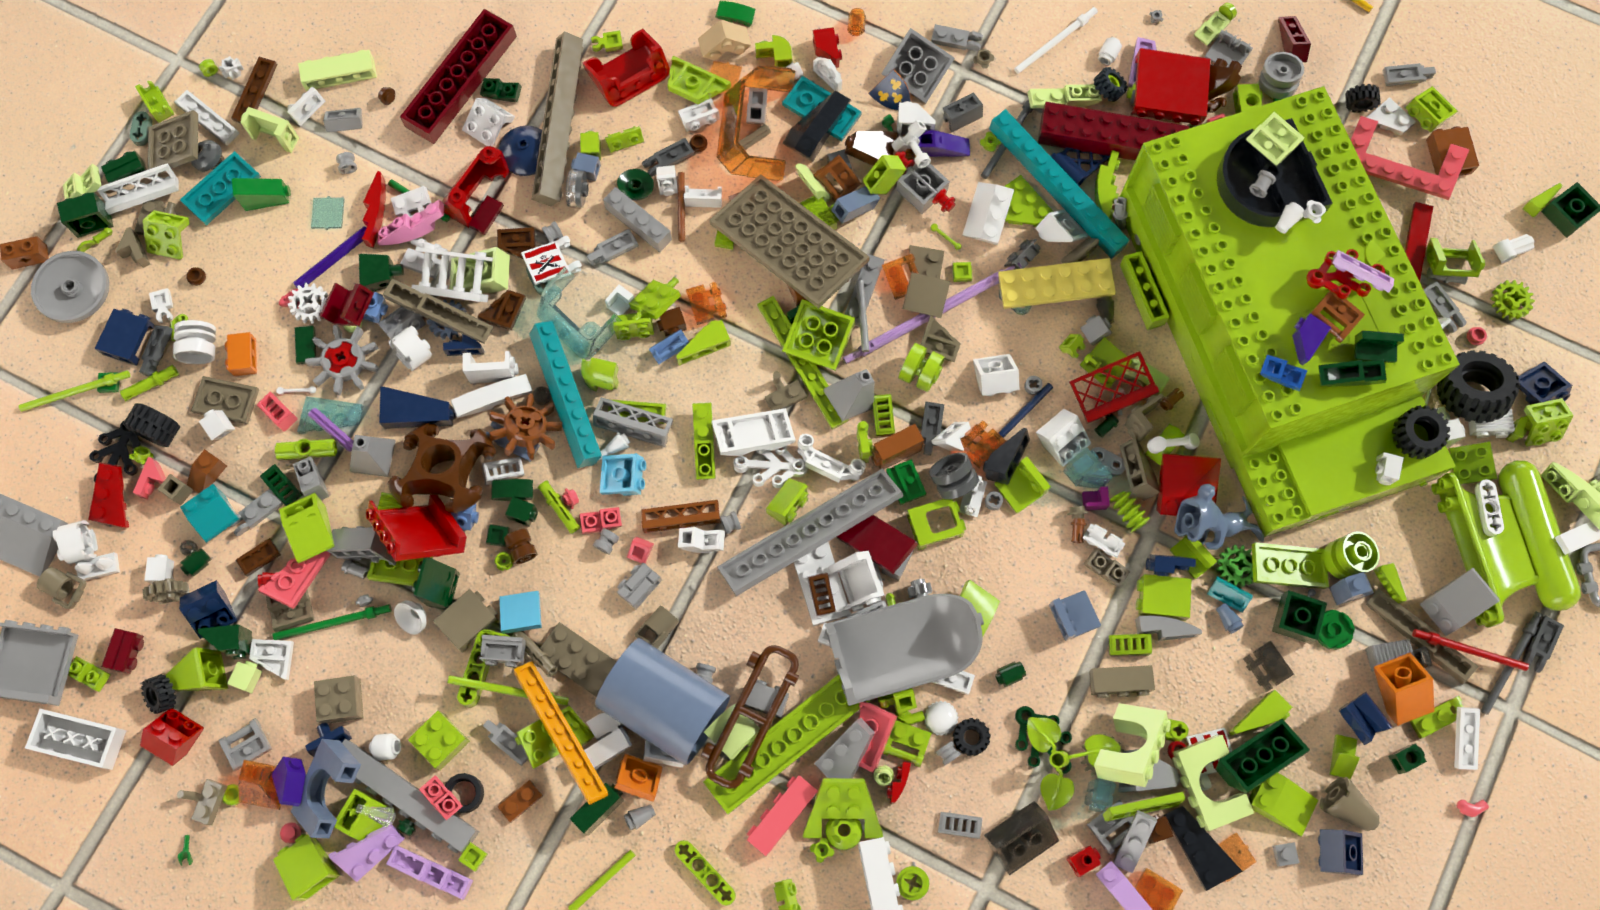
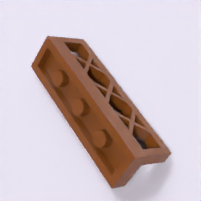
(681, 520)

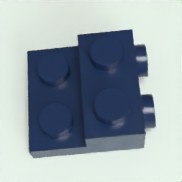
(1544, 384)
(1163, 565)

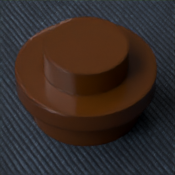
(386, 95)
(698, 143)
(196, 276)

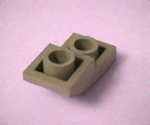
(1106, 568)

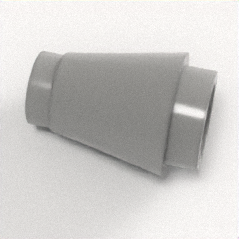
(639, 816)

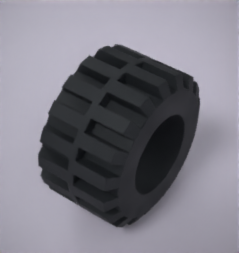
(1431, 421)
(151, 425)

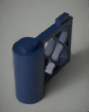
(1073, 166)

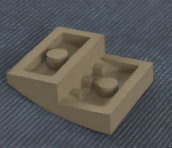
(926, 295)
(286, 617)

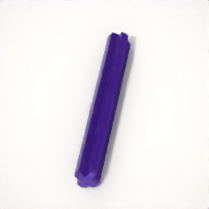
(331, 258)

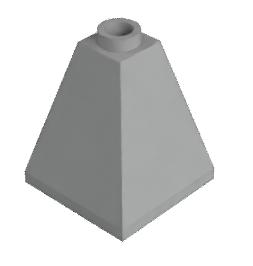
(852, 395)
(371, 455)
(1163, 777)

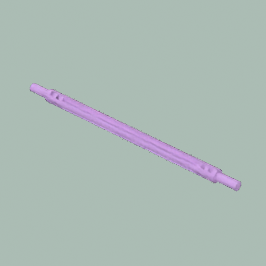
(920, 319)

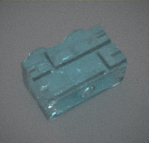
(1099, 794)

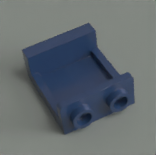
(123, 335)

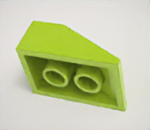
(1284, 803)

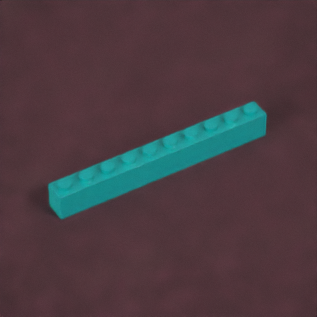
(1058, 184)

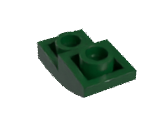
(499, 90)
(507, 488)

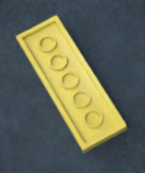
(1056, 283)

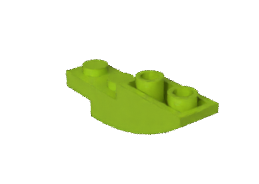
(1104, 185)
(703, 441)

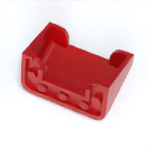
(631, 71)
(487, 164)

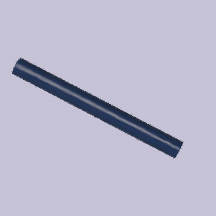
(1025, 410)

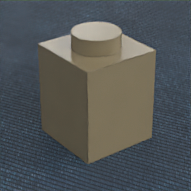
(175, 489)

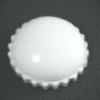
(941, 718)

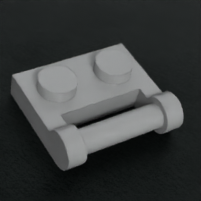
(248, 749)
(1102, 829)

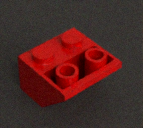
(170, 736)

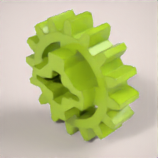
(1513, 299)

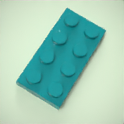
(808, 95)
(215, 190)

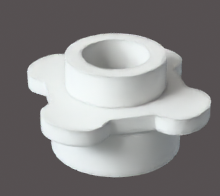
(1317, 207)

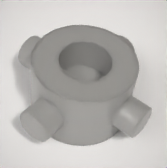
(1156, 16)
(364, 600)

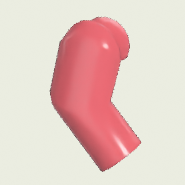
(1472, 810)

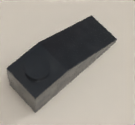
(1005, 459)

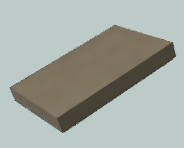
(233, 398)

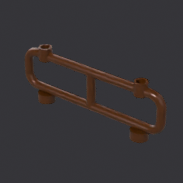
(712, 752)

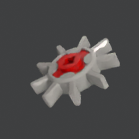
(342, 359)

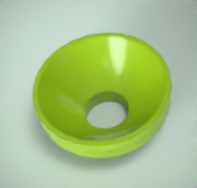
(839, 841)

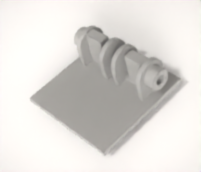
(1229, 48)

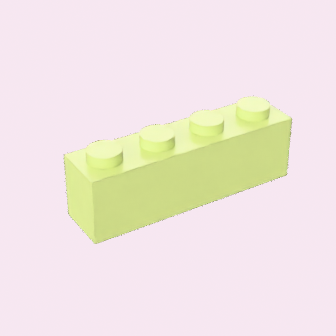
(337, 70)

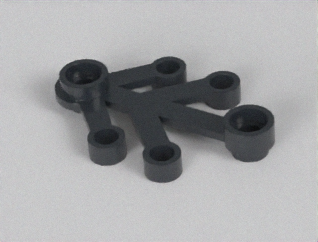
(118, 449)

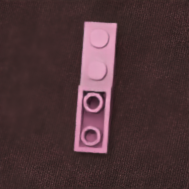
(407, 229)

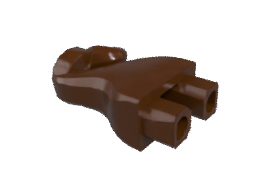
(1221, 81)

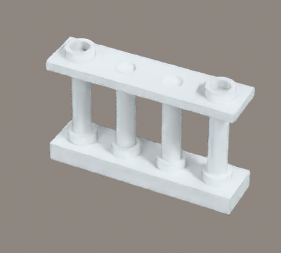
(441, 288)

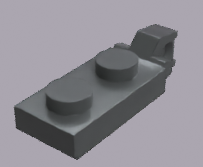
(155, 349)
(931, 424)

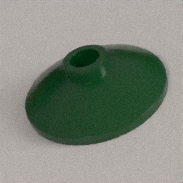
(635, 178)

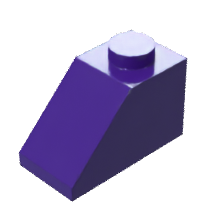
(1308, 337)
(289, 780)

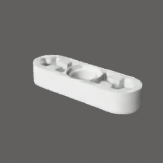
(1485, 516)

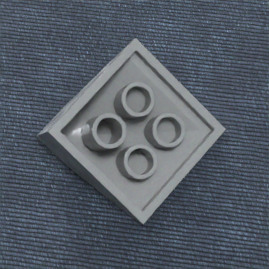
(919, 64)

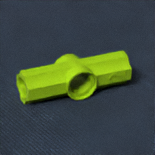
(317, 449)

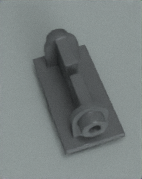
(1027, 250)

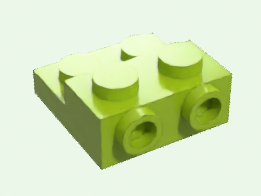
(1430, 109)

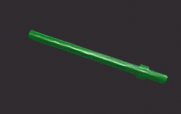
(369, 613)

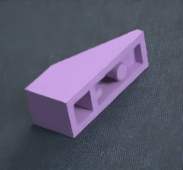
(1121, 888)

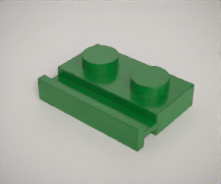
(907, 480)

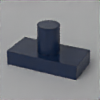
(325, 733)

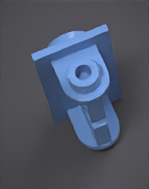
(669, 346)

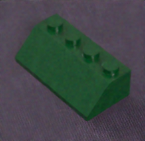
(1261, 757)

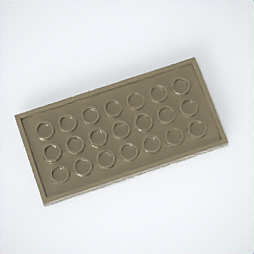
(789, 241)

